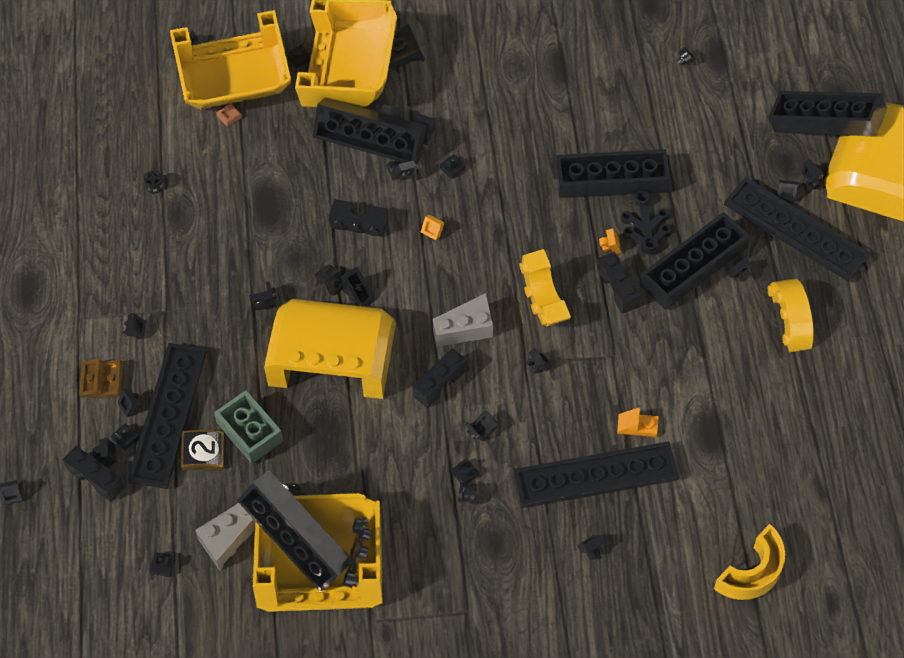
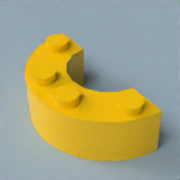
(541, 289)
(795, 313)
(760, 580)

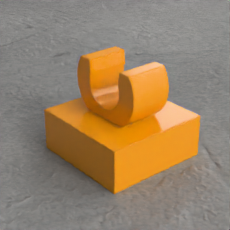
(432, 227)
(610, 242)

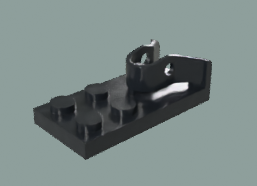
(405, 48)

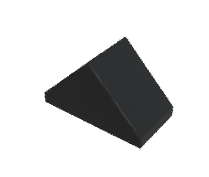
(356, 287)

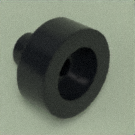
(686, 56)

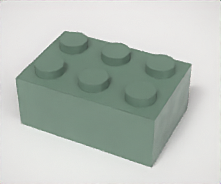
(248, 427)

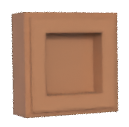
(229, 115)

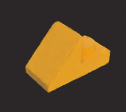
(636, 424)

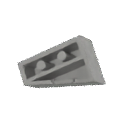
(464, 323)
(225, 534)

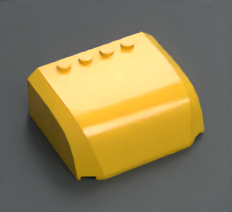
(348, 52)
(232, 67)
(871, 168)
(331, 342)
(282, 585)

